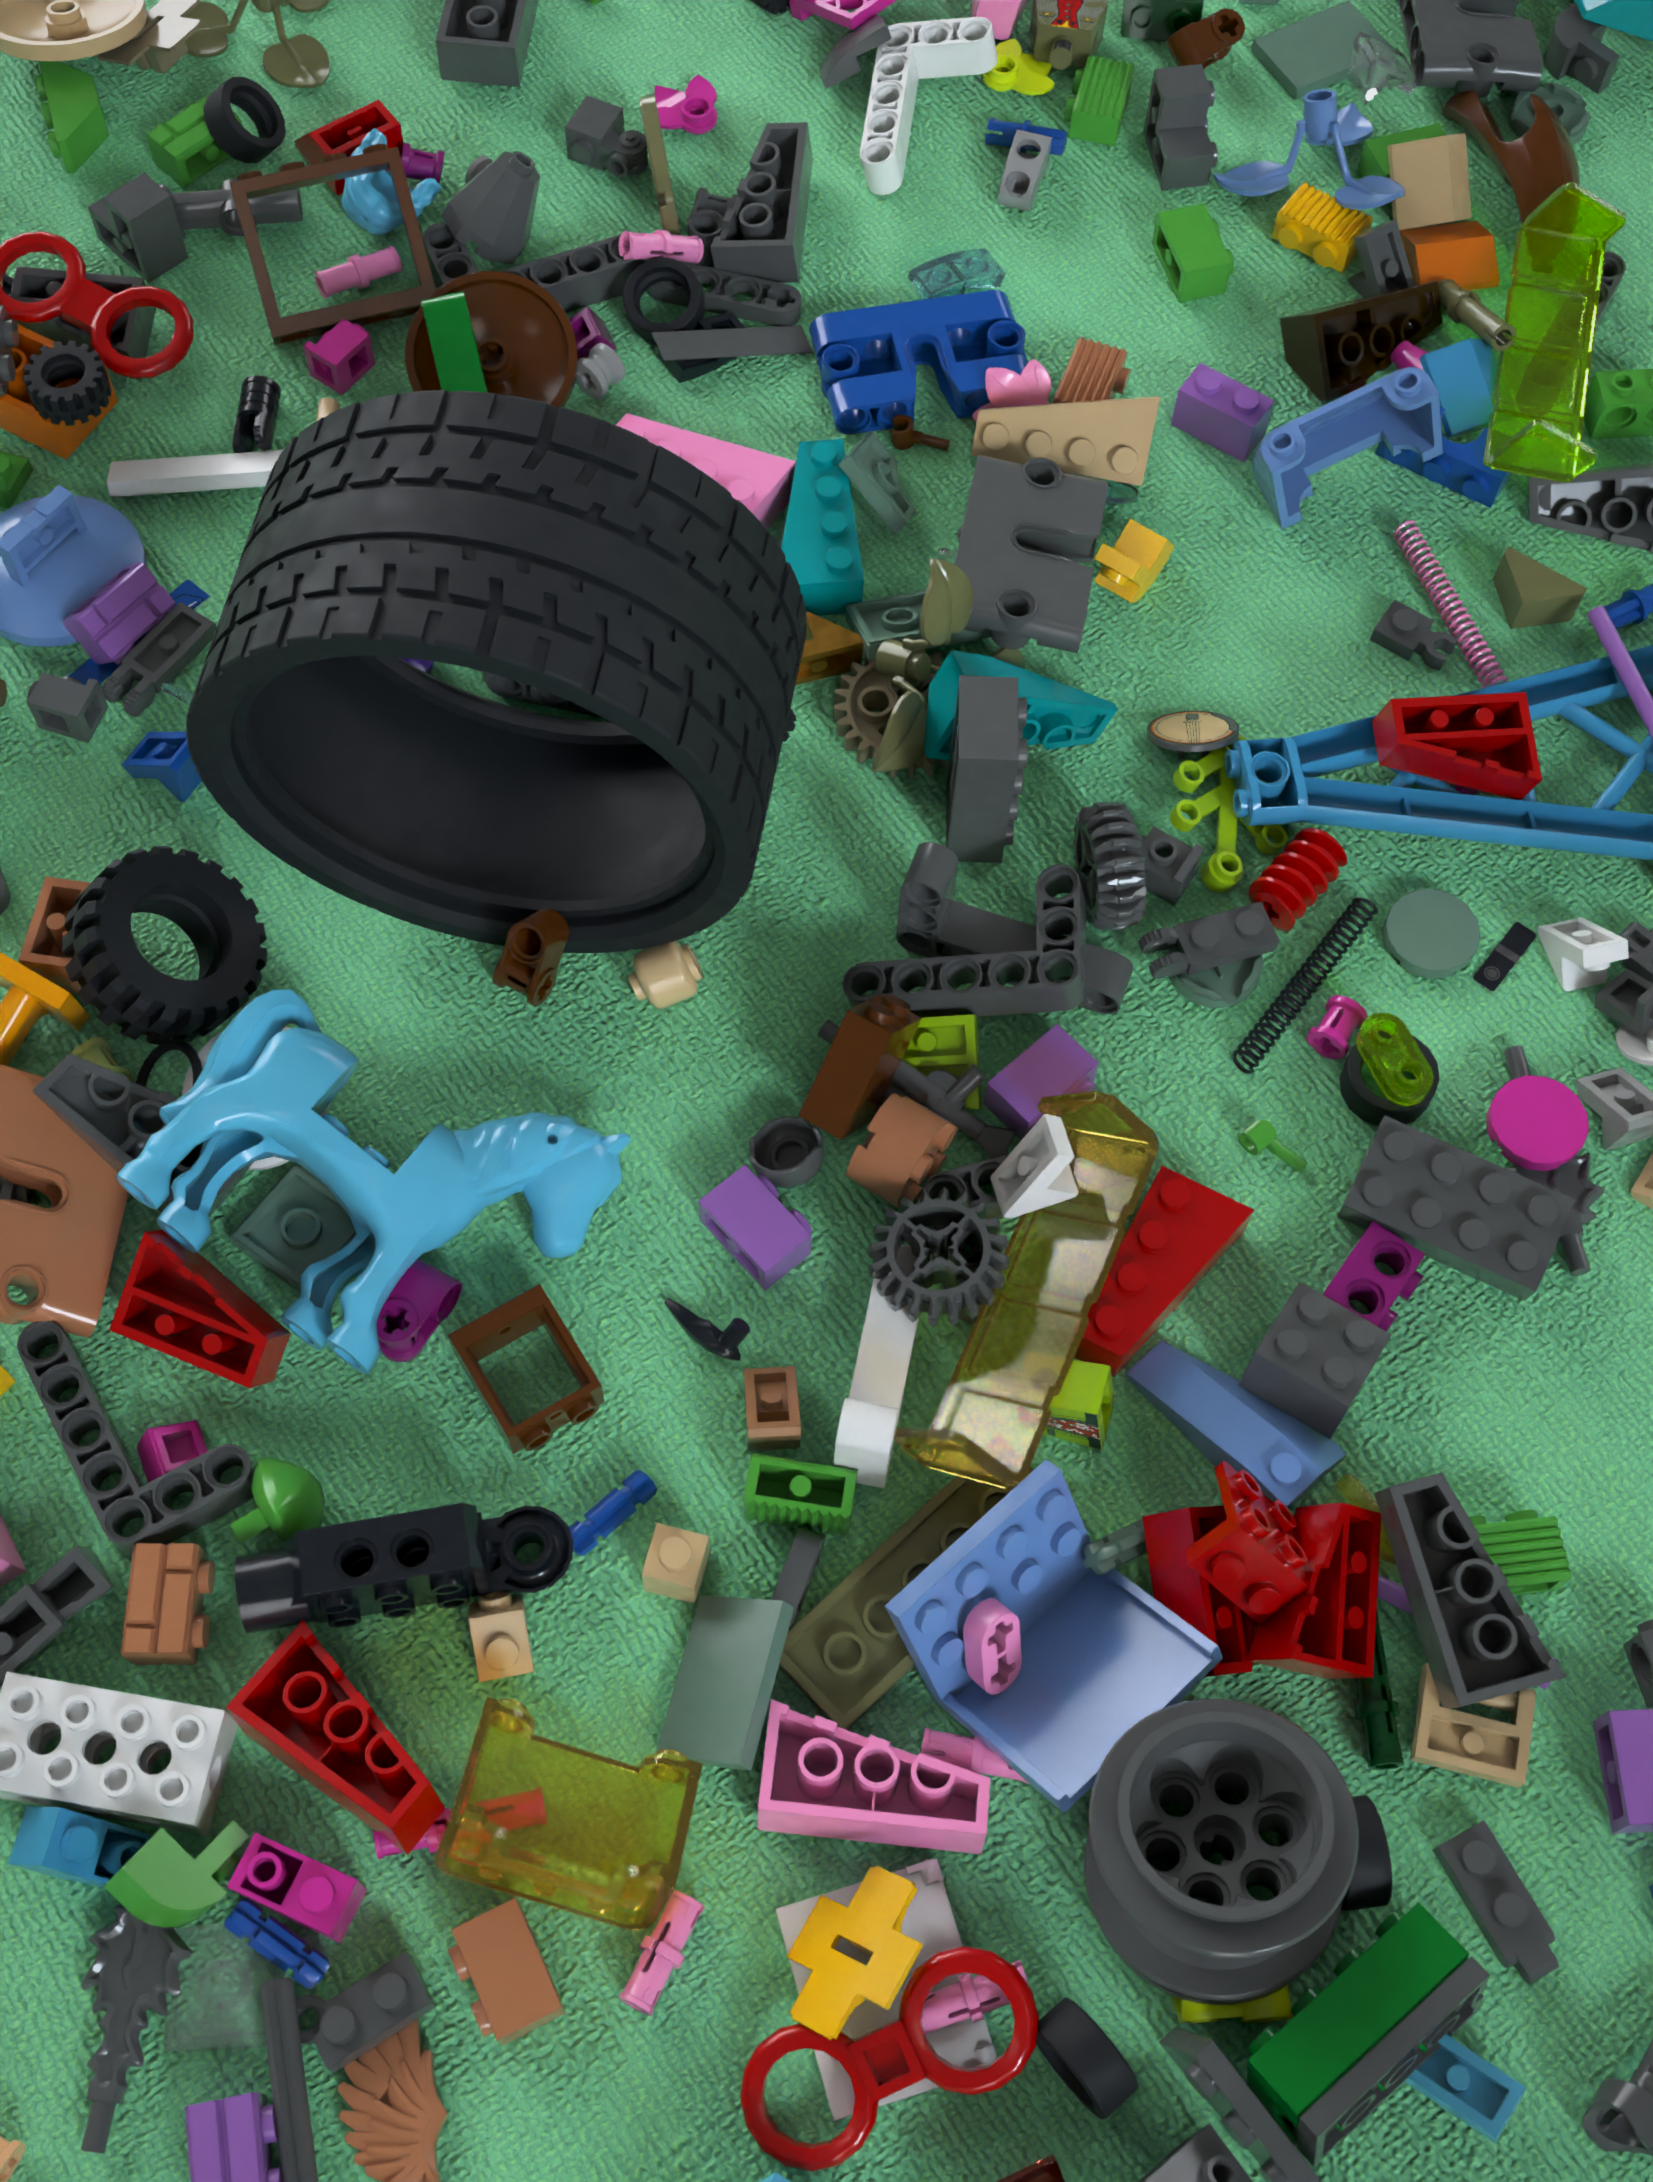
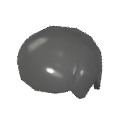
(787, 1151)

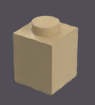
(676, 1563)

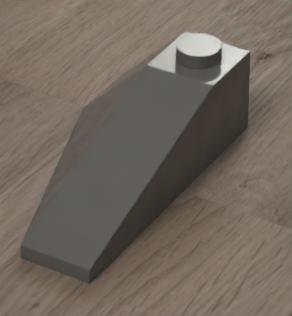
(1598, 503)

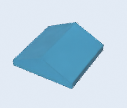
(1465, 384)

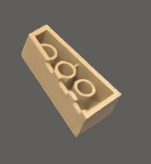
(1084, 438)

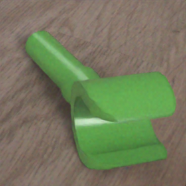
(1263, 1135)

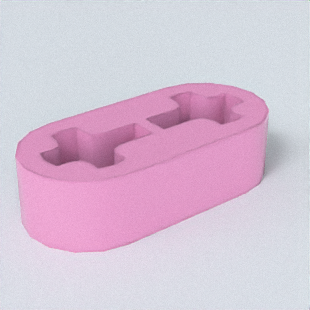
(992, 1646)

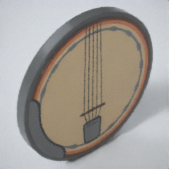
(1192, 732)

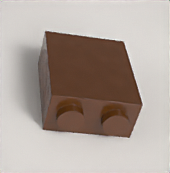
(860, 1065)

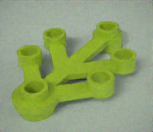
(1219, 798)

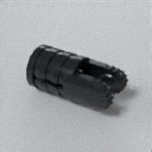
(256, 414)

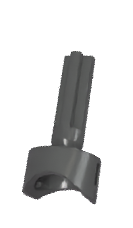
(1625, 2111)

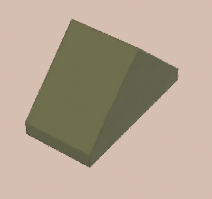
(1534, 592)

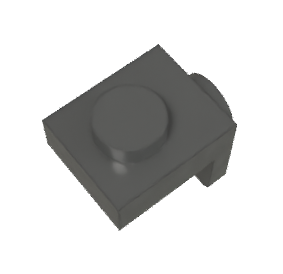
(1628, 1001)

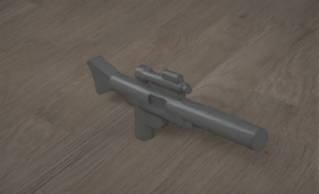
(945, 1096)

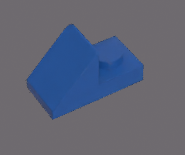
(165, 758)

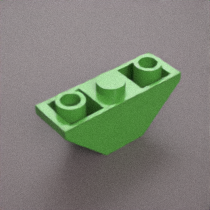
(72, 111)

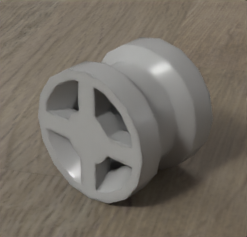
(599, 371)

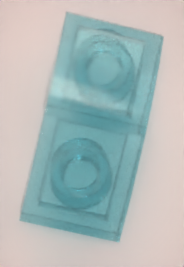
(956, 273)

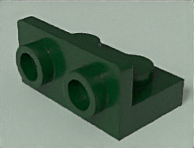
(1158, 17)

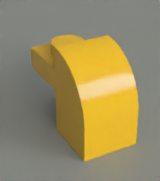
(1133, 561)

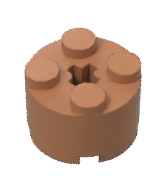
(901, 1150)

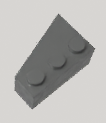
(129, 333)

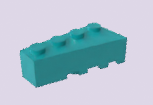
(822, 530)

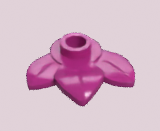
(689, 109)

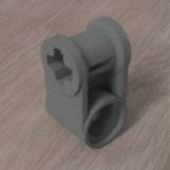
(707, 220)

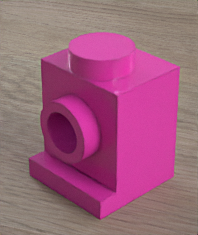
(340, 356)

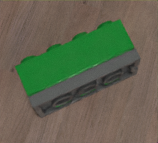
(1364, 2031)

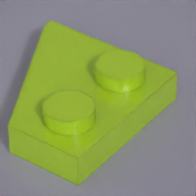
(947, 1045)

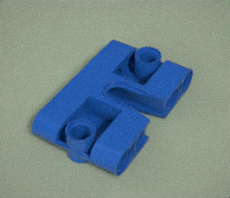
(873, 355)

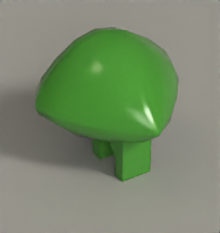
(286, 1500)

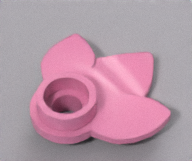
(1012, 389)

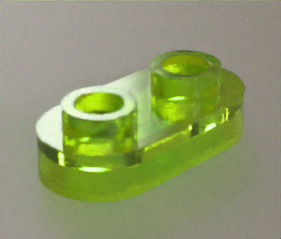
(1391, 1056)

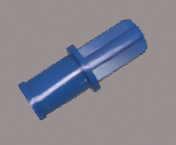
(1009, 129)
(1632, 607)

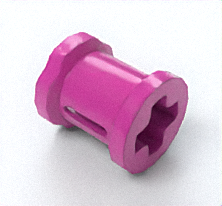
(1337, 1027)

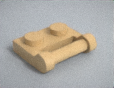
(1473, 1742)

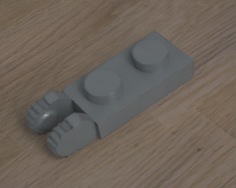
(159, 658)
(1211, 941)

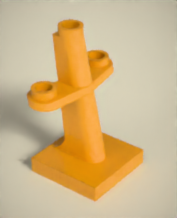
(27, 1001)

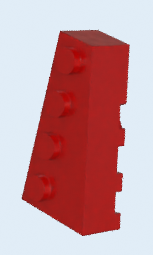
(330, 1736)

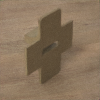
(159, 41)

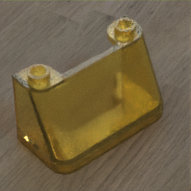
(567, 1821)

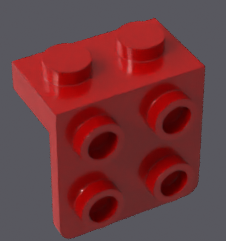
(1253, 1551)

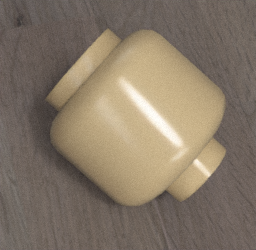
(665, 974)

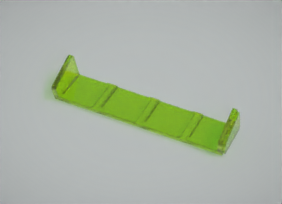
(1554, 313)

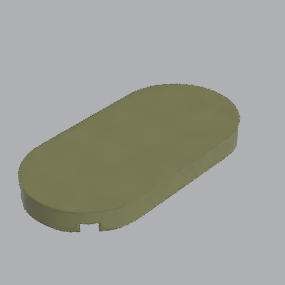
(659, 164)

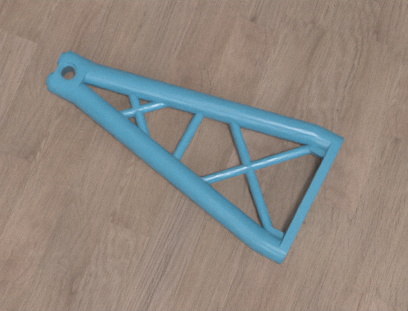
(1437, 808)

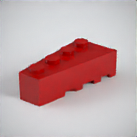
(1162, 1257)

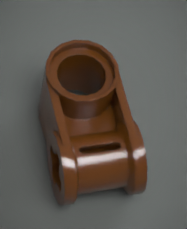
(1206, 39)
(530, 962)

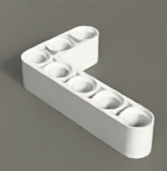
(913, 54)
(877, 1386)

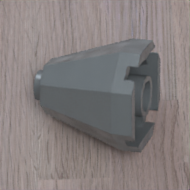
(496, 208)

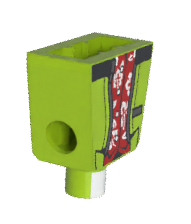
(1083, 1405)

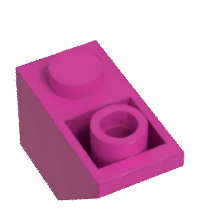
(297, 1887)

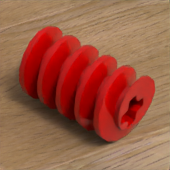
(1298, 877)

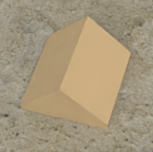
(1433, 180)

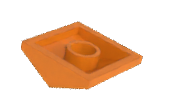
(1452, 252)

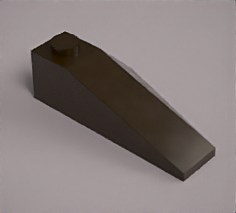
(1350, 341)

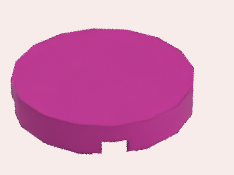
(1537, 1123)

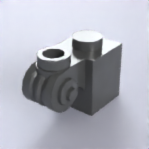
(599, 140)

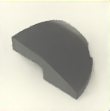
(842, 60)

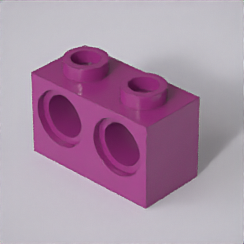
(1363, 1282)

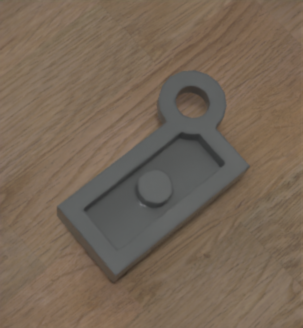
(366, 2012)

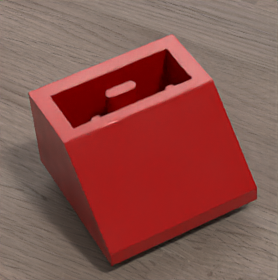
(347, 134)

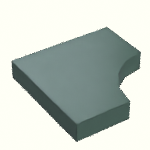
(876, 477)

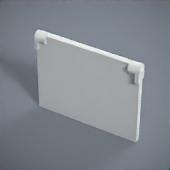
(932, 1924)

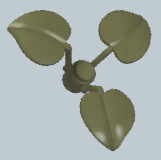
(292, 63)
(943, 612)

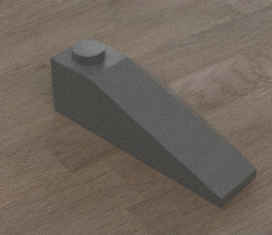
(115, 1116)

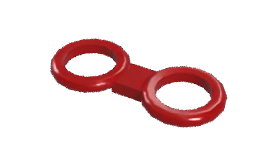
(95, 307)
(889, 2059)

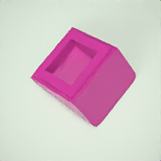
(169, 1447)

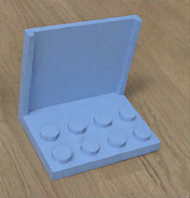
(1090, 1643)

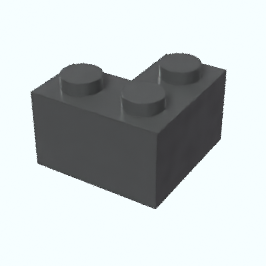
(1179, 127)
(141, 226)

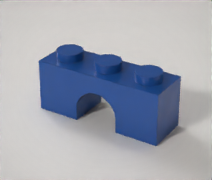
(1457, 468)

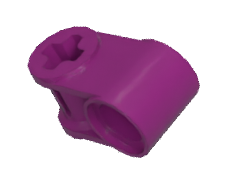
(417, 1302)

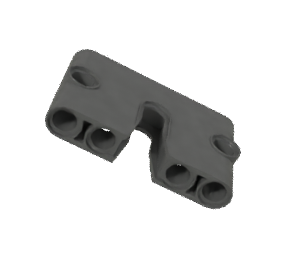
(1471, 45)
(1023, 550)

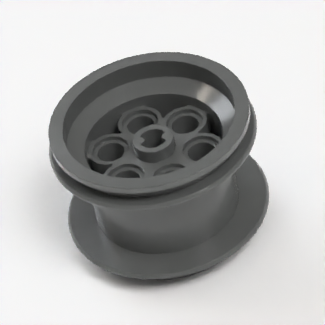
(1287, 1787)

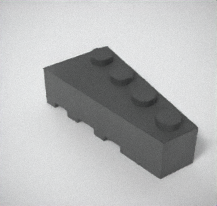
(768, 220)

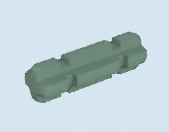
(1115, 1548)

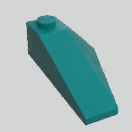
(1055, 712)

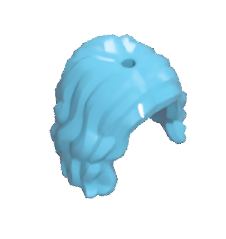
(371, 197)

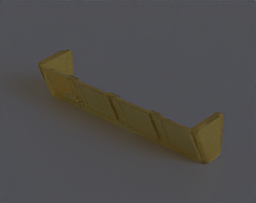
(1037, 1320)

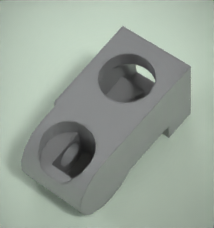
(1024, 171)

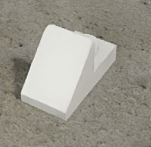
(1581, 951)
(1036, 1170)

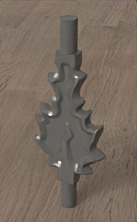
(1568, 1179)
(132, 1975)

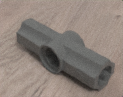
(218, 209)

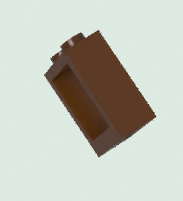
(503, 1327)

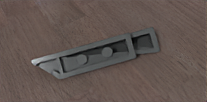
(40, 1609)

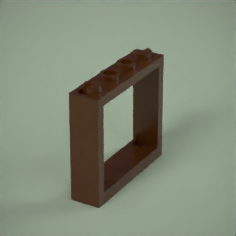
(333, 168)

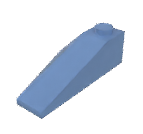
(1235, 1424)

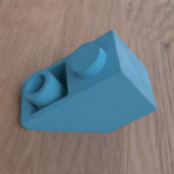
(73, 1845)

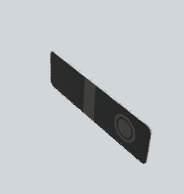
(1504, 956)

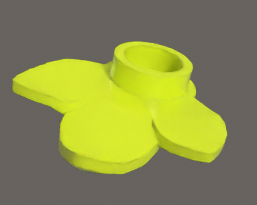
(1018, 71)

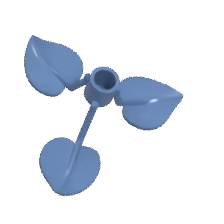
(1321, 127)

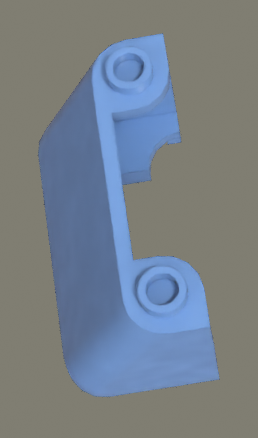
(1393, 409)

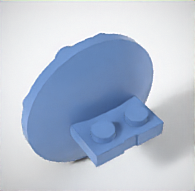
(56, 558)

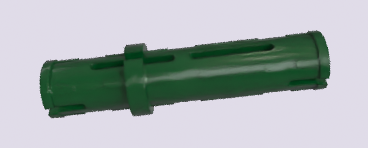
(1379, 1713)

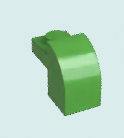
(168, 1885)

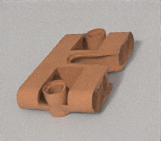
(61, 1251)

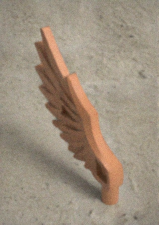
(395, 2109)

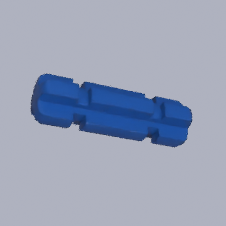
(611, 1512)
(277, 1943)

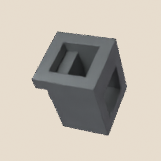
(67, 706)
(1168, 864)

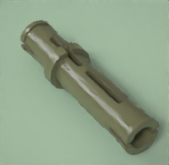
(1467, 309)

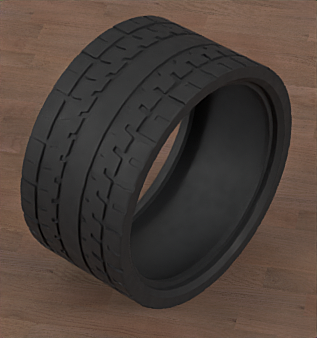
(532, 555)

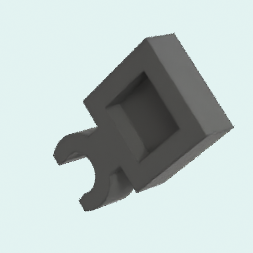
(1409, 632)

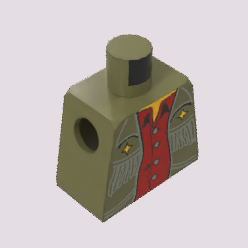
(1067, 31)

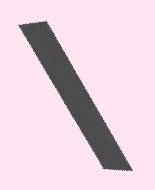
(731, 342)

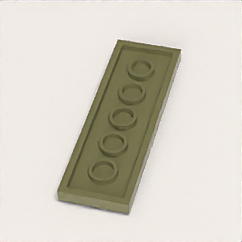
(847, 1646)

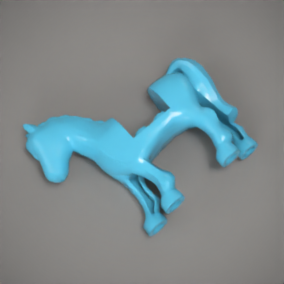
(266, 1100)

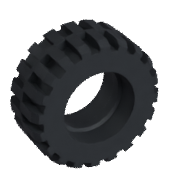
(203, 906)

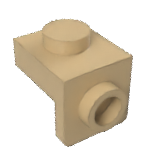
(500, 1635)

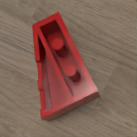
(1462, 740)
(197, 1314)
(1190, 1594)
(1334, 1622)

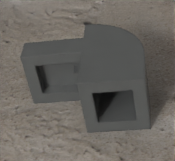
(1578, 51)

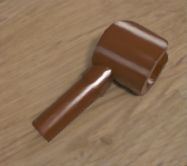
(905, 436)

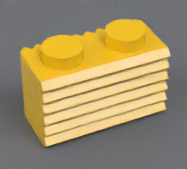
(1320, 227)

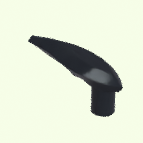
(707, 1335)

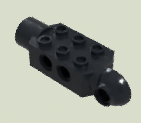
(463, 1555)

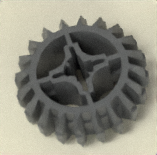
(1110, 865)
(911, 1228)

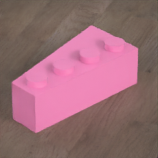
(750, 475)
(865, 1790)

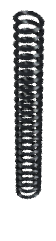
(1299, 984)

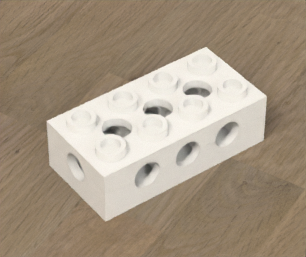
(124, 1786)

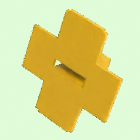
(874, 1928)

